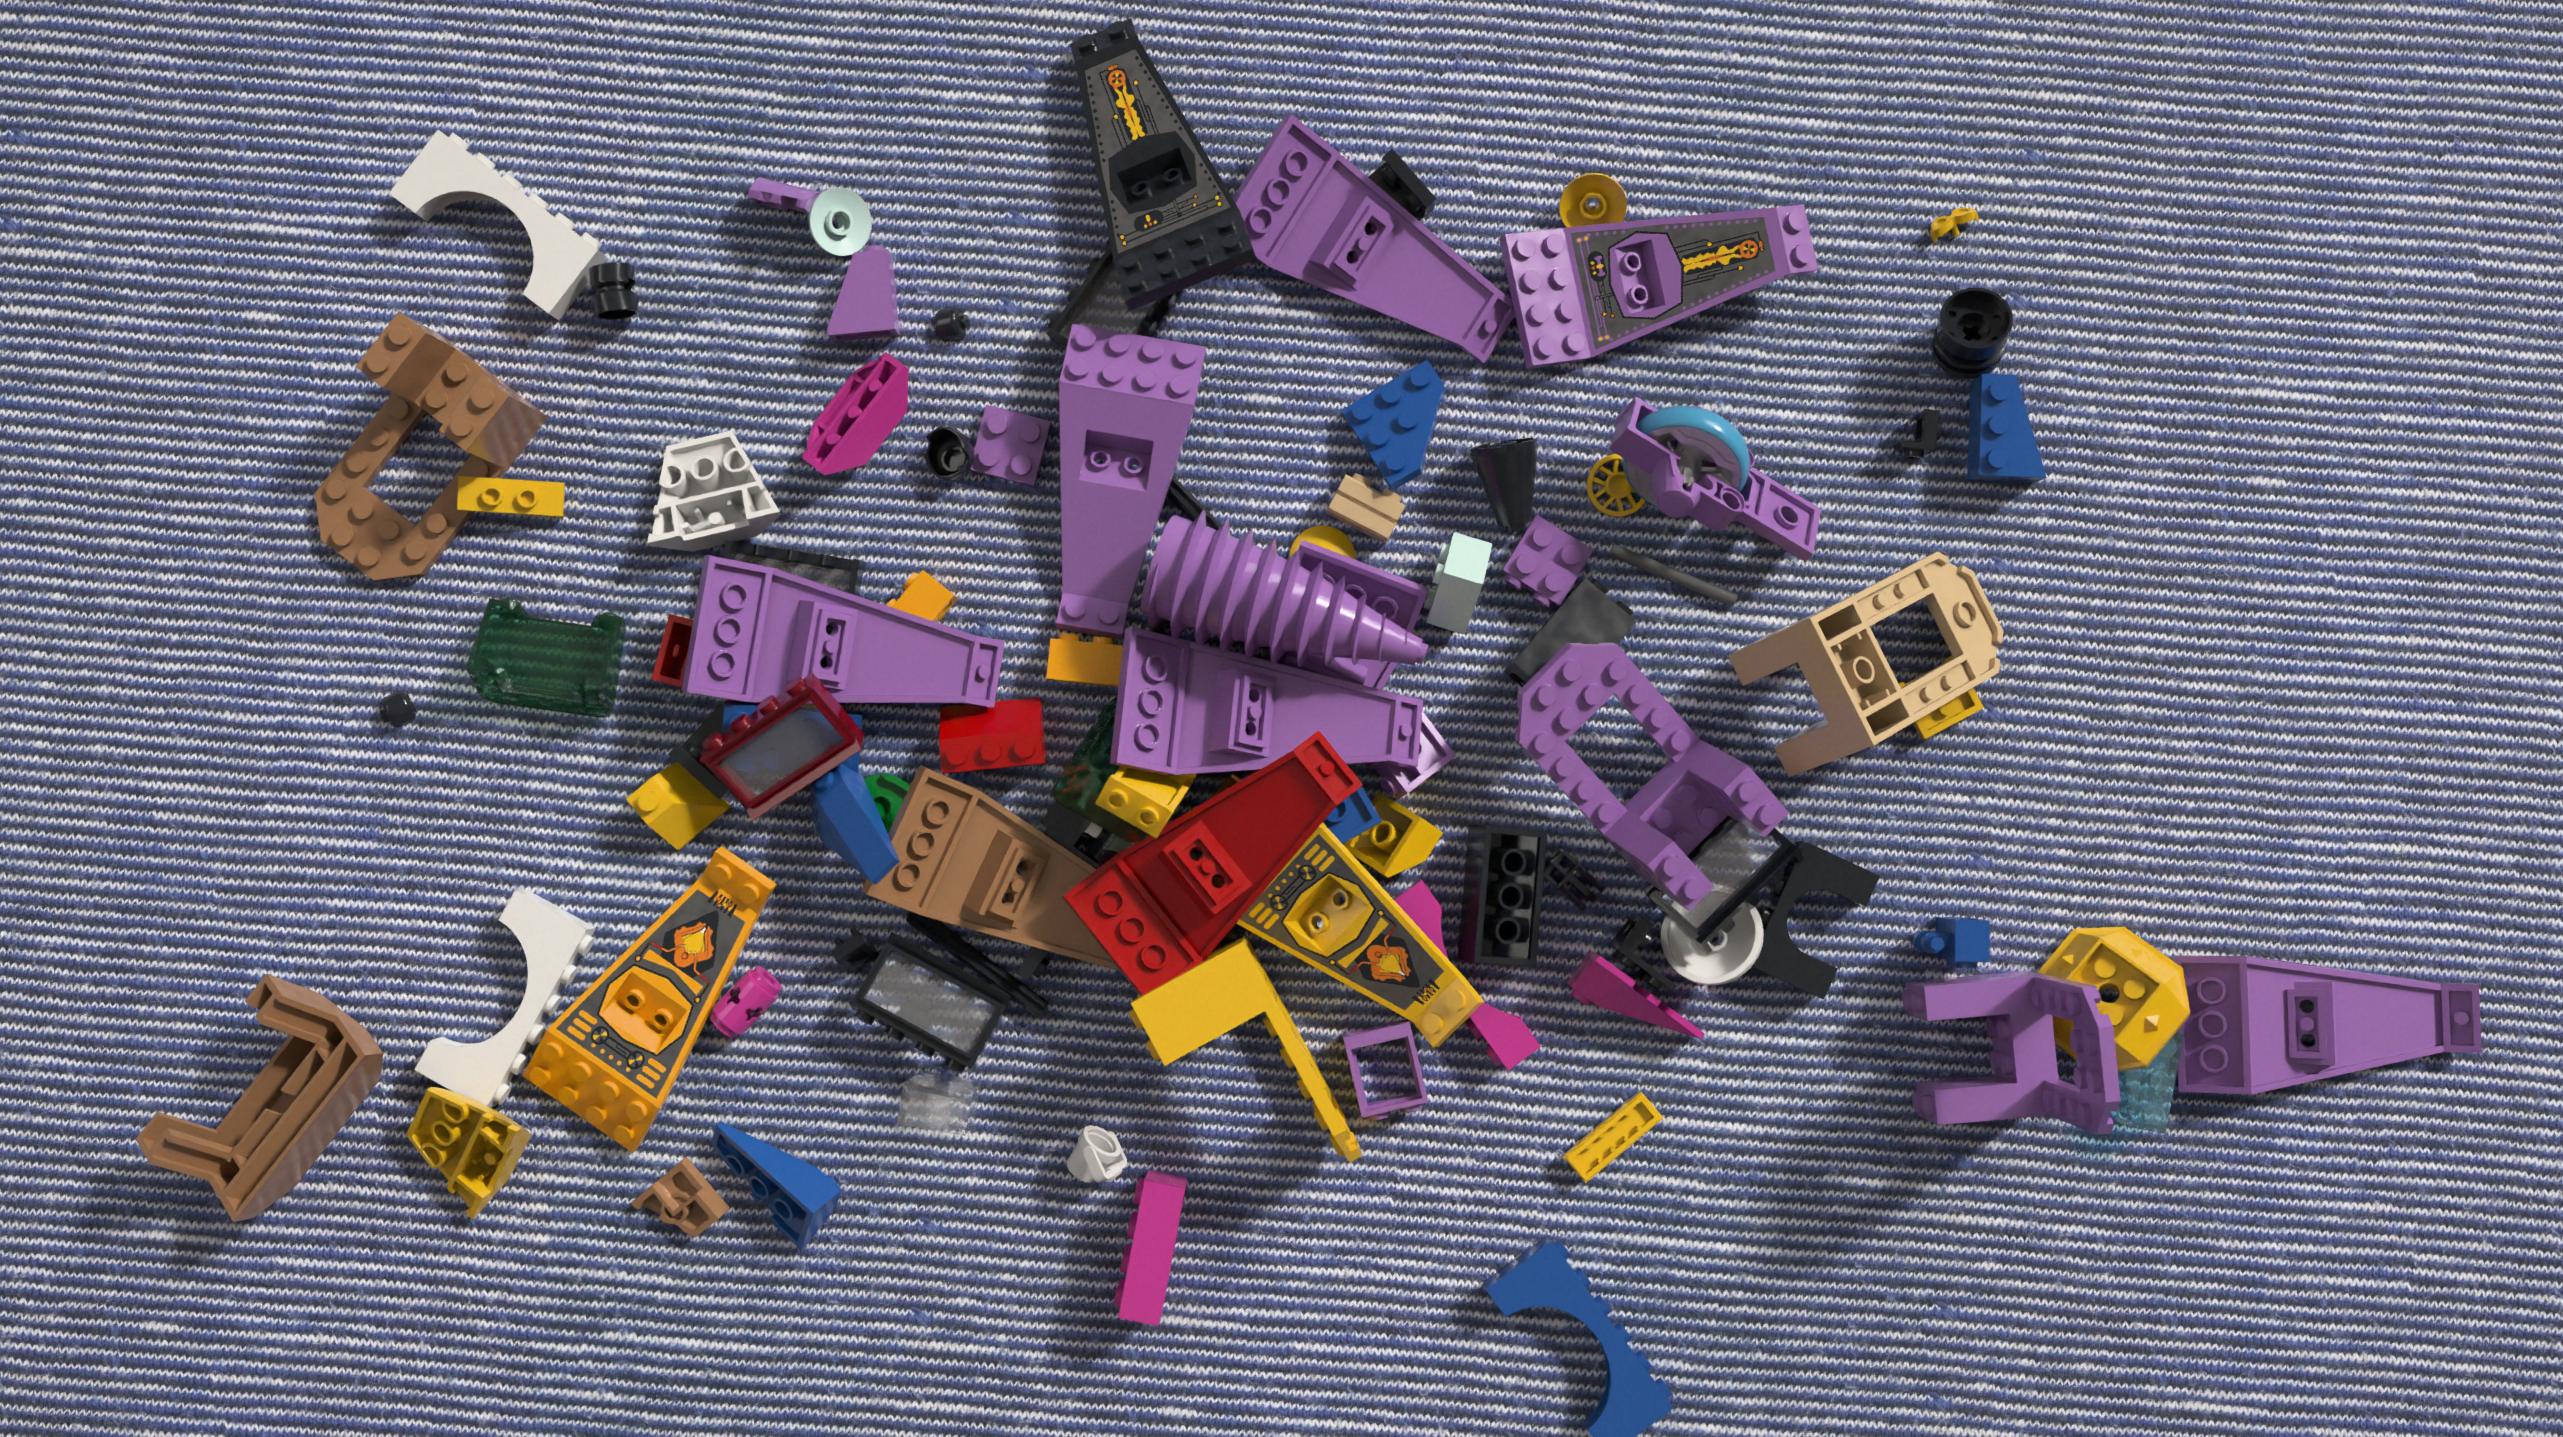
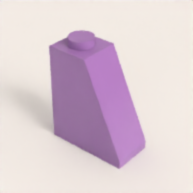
(866, 299)

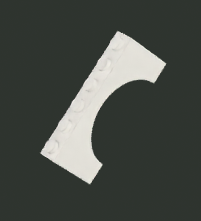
(450, 174)
(552, 947)

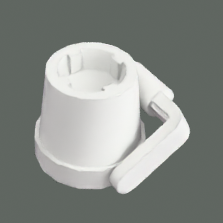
(1094, 1154)

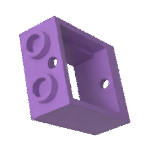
(1408, 1102)

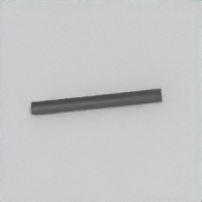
(1673, 575)

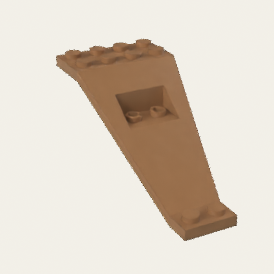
(963, 857)

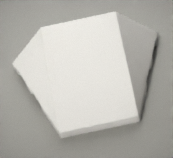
(709, 496)

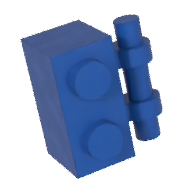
(1958, 940)

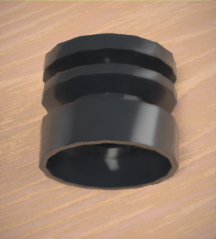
(1972, 332)

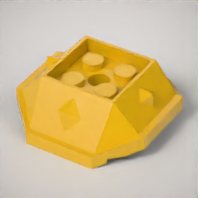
(2148, 983)

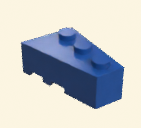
(2001, 433)

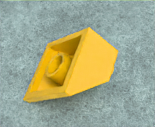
(676, 805)
(1397, 841)

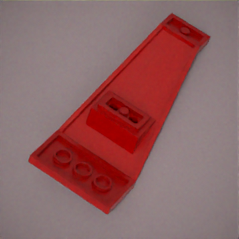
(1158, 905)

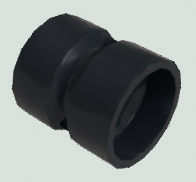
(614, 293)

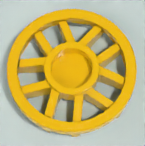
(1615, 486)

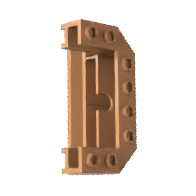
(286, 1110)

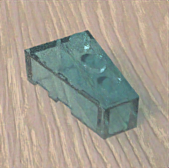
(2149, 1091)

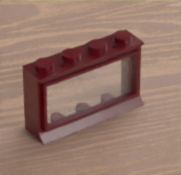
(782, 745)

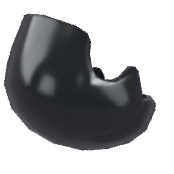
(948, 453)

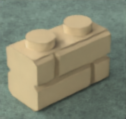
(1366, 508)

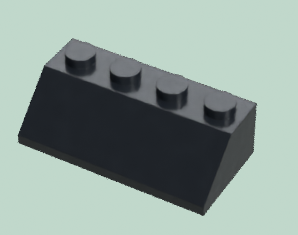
(1502, 895)

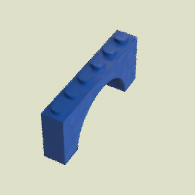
(1546, 1279)

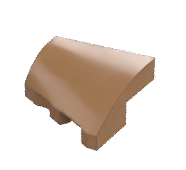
(684, 1199)

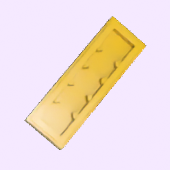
(510, 496)
(1612, 1136)

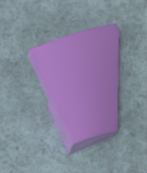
(781, 195)

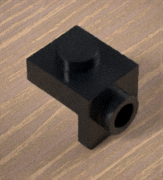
(1927, 431)

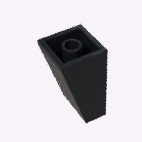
(1583, 618)

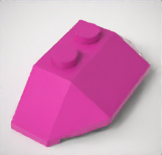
(859, 416)

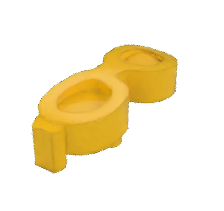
(1945, 223)

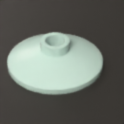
(852, 218)

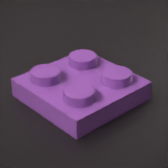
(1010, 445)

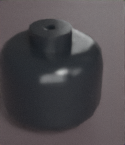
(951, 324)
(397, 709)

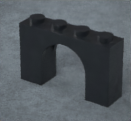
(1818, 871)

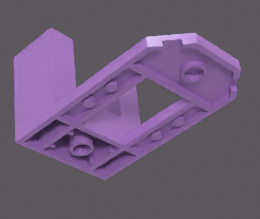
(1676, 805)
(2023, 1050)

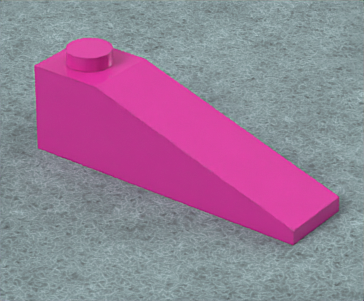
(1612, 989)

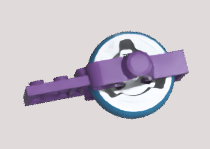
(1708, 475)

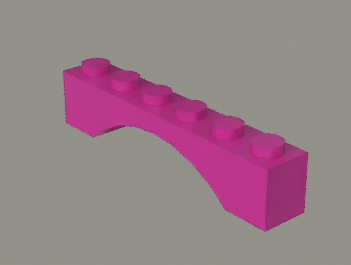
(1504, 1032)

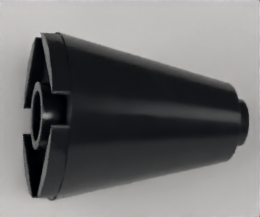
(1508, 479)

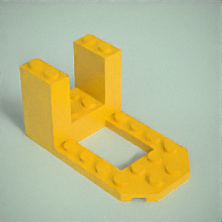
(1219, 997)

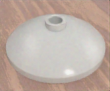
(1725, 961)

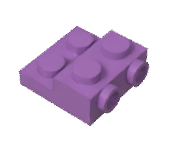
(1546, 562)
(1432, 756)

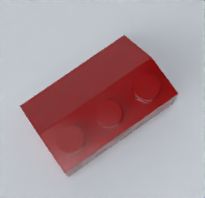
(992, 737)

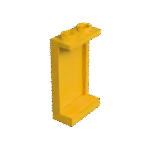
(1144, 797)

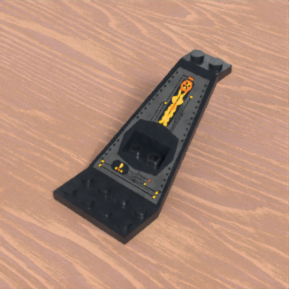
(1157, 187)

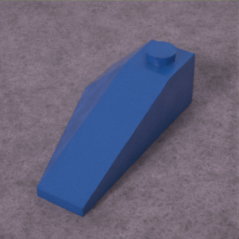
(851, 823)
(791, 1188)

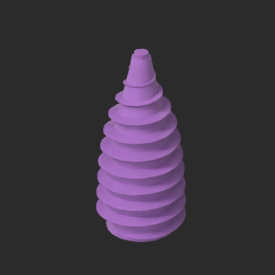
(1261, 599)

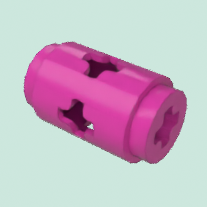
(733, 1014)

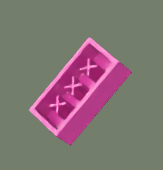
(1152, 1249)

